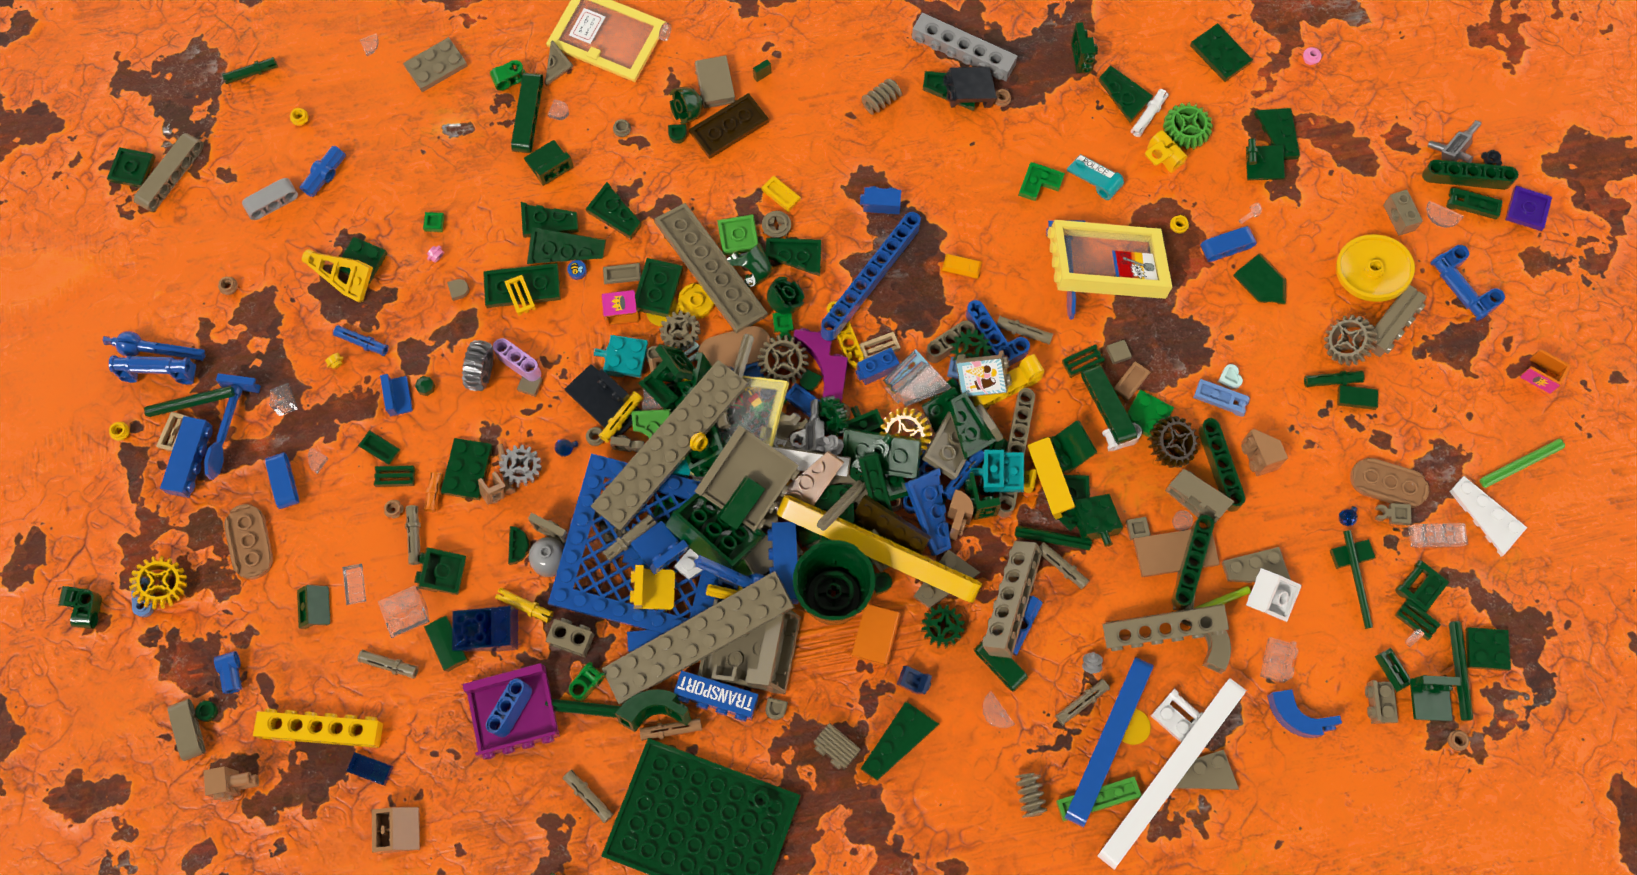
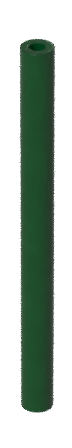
(1358, 579)

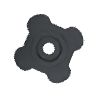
(1494, 155)

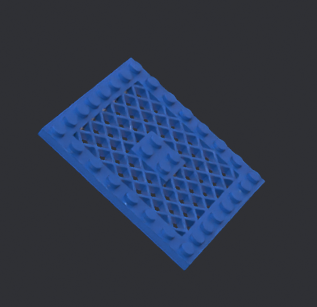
(563, 591)

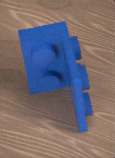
(658, 547)

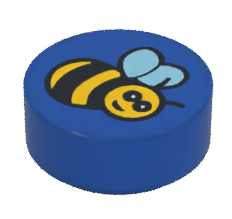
(577, 269)

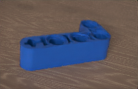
(993, 332)

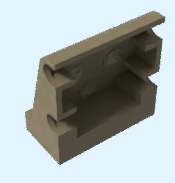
(757, 659)

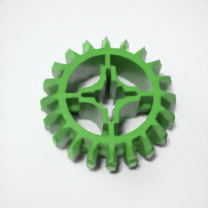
(1183, 117)

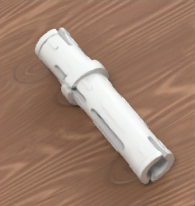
(1153, 107)

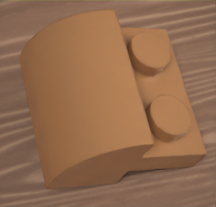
(961, 512)

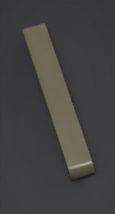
(1017, 443)

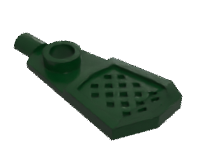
(883, 444)

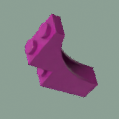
(832, 367)

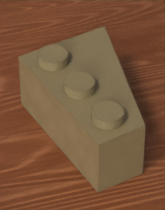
(1198, 496)

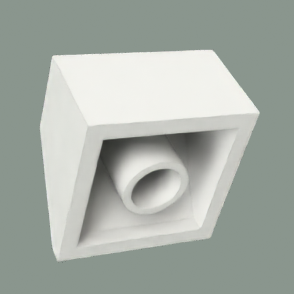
(1273, 594)

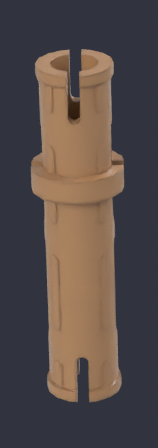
(645, 733)

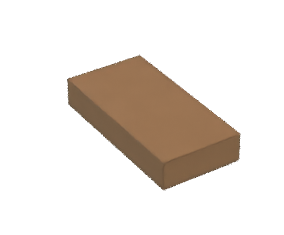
(1131, 381)

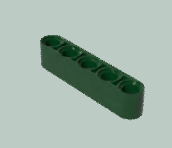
(527, 113)
(1477, 178)
(1108, 404)
(1221, 455)
(1197, 554)

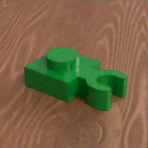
(782, 324)

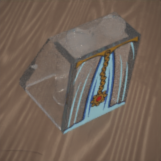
(914, 380)

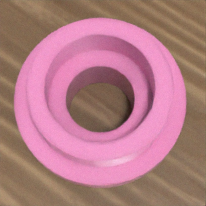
(1311, 60)
(435, 253)

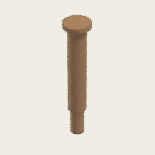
(508, 488)

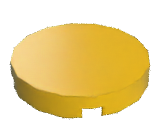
(695, 301)

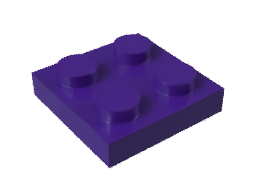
(1528, 208)

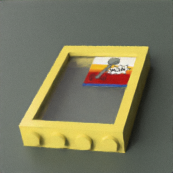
(1109, 259)

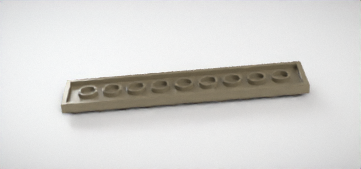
(668, 446)
(698, 637)

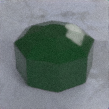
(425, 385)

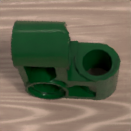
(84, 614)

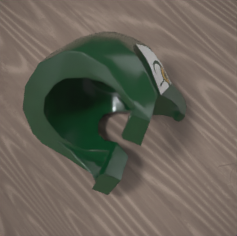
(754, 260)

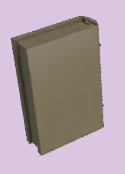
(714, 81)
(758, 558)

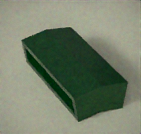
(741, 502)
(441, 638)

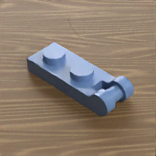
(1221, 397)

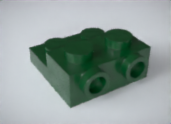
(1083, 49)
(701, 461)
(440, 571)

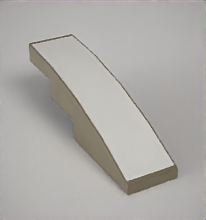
(807, 458)

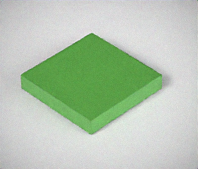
(737, 234)

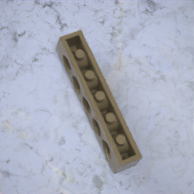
(1022, 568)
(1216, 613)

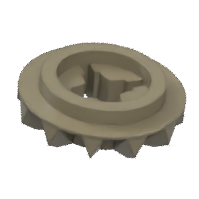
(782, 219)

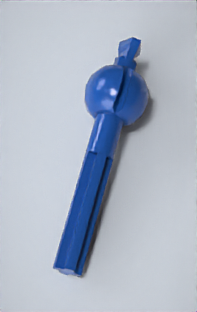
(130, 344)
(726, 573)

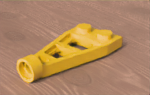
(358, 277)

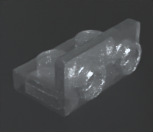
(1279, 660)

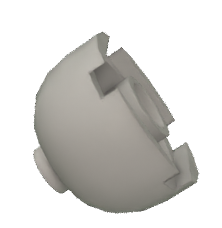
(546, 556)

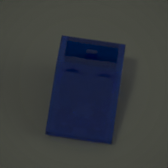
(485, 629)

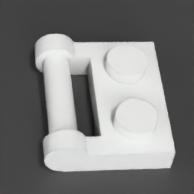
(1172, 720)

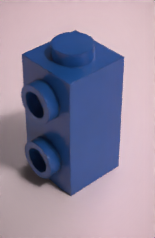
(881, 200)
(877, 366)

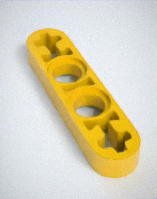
(848, 334)

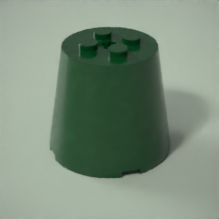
(834, 567)

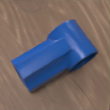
(228, 668)

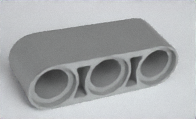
(269, 199)

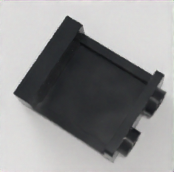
(970, 85)

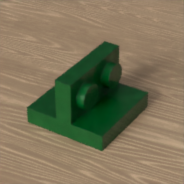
(674, 365)

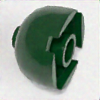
(685, 104)
(785, 296)

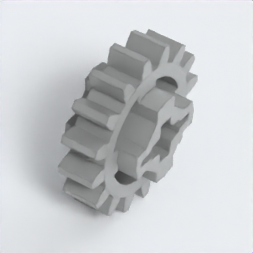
(516, 457)

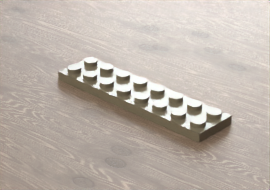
(710, 268)

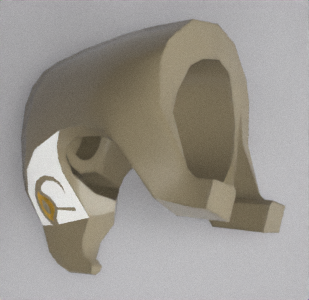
(786, 427)

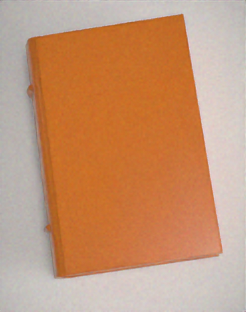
(876, 635)

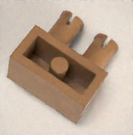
(227, 783)

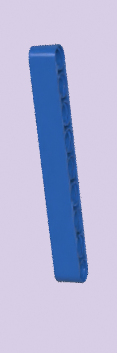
(868, 282)
(1109, 742)

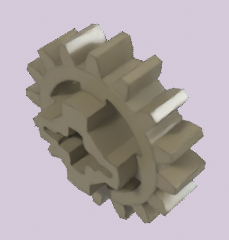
(679, 331)

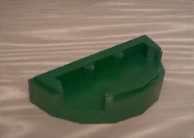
(518, 545)

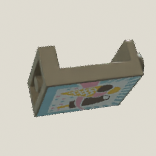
(983, 374)

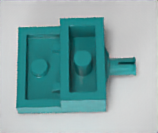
(623, 356)
(1002, 471)

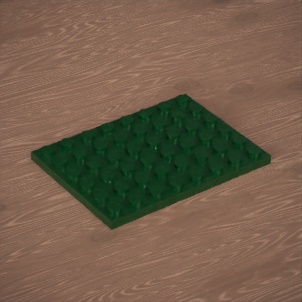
(697, 818)

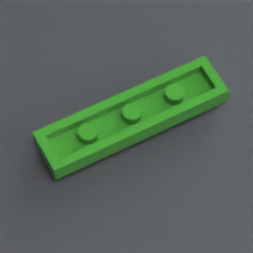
(1108, 796)

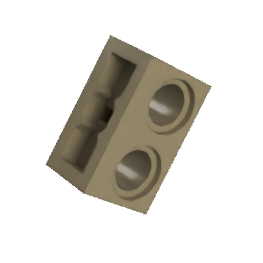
(567, 642)

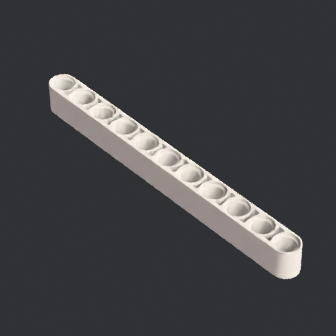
(1171, 773)

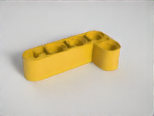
(1024, 376)

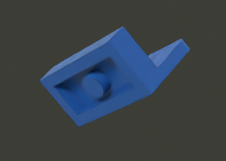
(396, 395)

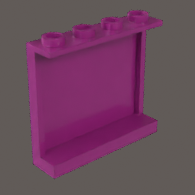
(534, 724)

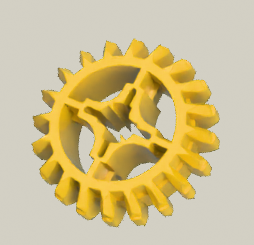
(904, 425)
(151, 577)

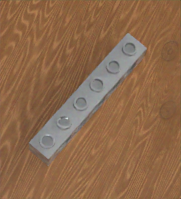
(974, 46)

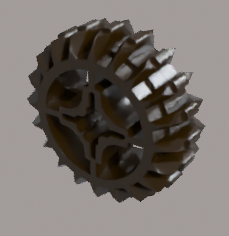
(1164, 435)

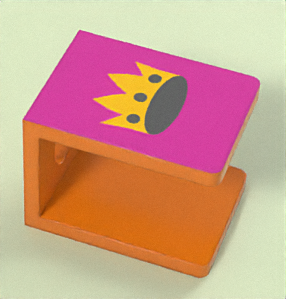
(620, 308)
(1551, 364)

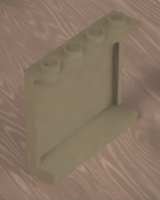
(752, 457)

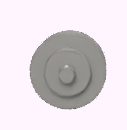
(835, 445)
(1092, 663)

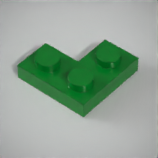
(1039, 176)

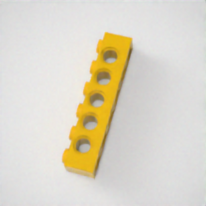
(266, 722)

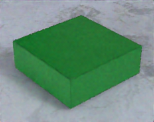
(433, 222)

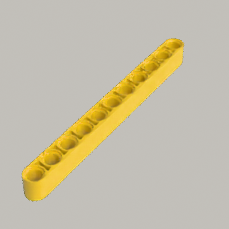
(882, 549)

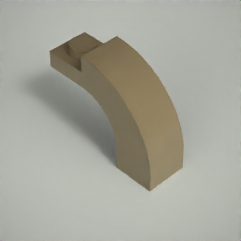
(1218, 647)

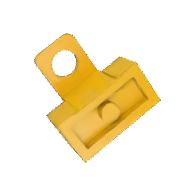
(1166, 151)

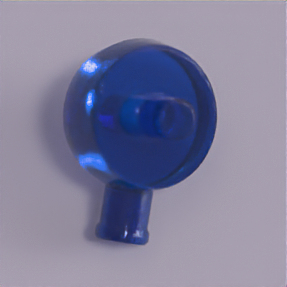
(564, 447)
(1348, 517)

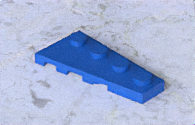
(927, 502)

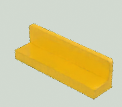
(1051, 477)

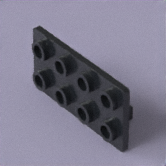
(600, 397)

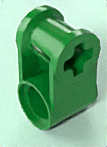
(506, 75)
(587, 681)

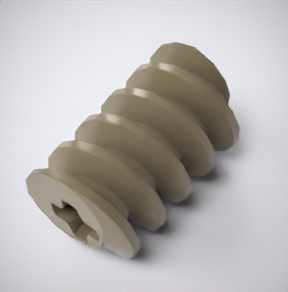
(880, 95)
(1031, 795)

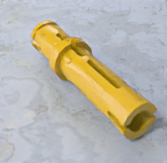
(606, 434)
(530, 608)

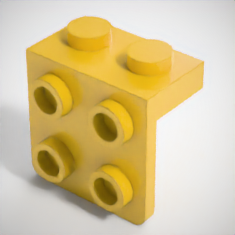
(652, 590)

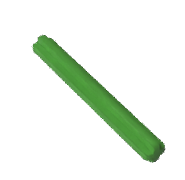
(1522, 463)

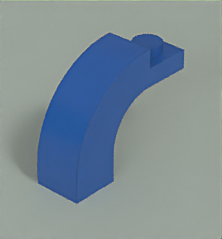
(1291, 718)

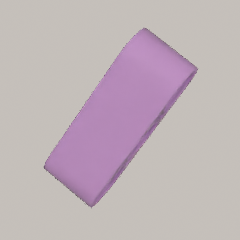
(511, 354)

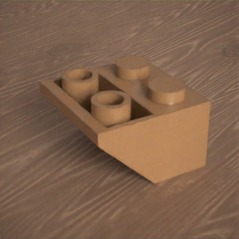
(1264, 452)
(395, 829)

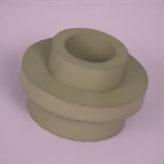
(590, 433)

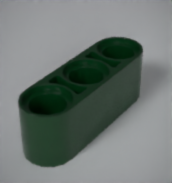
(1004, 668)

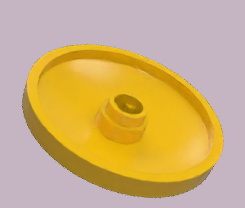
(1375, 268)

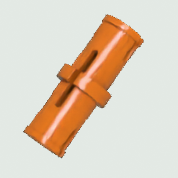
(433, 492)

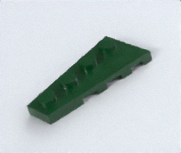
(560, 246)
(901, 736)

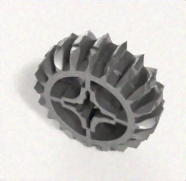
(477, 365)

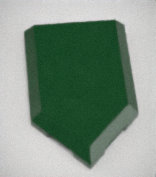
(1262, 280)
(1079, 489)

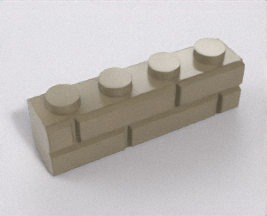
(1396, 318)

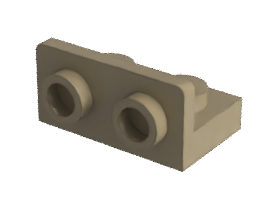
(1381, 702)

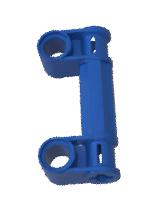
(1479, 306)
(129, 368)

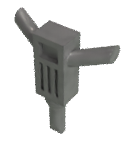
(1458, 145)
(815, 431)

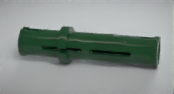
(250, 70)
(1335, 378)

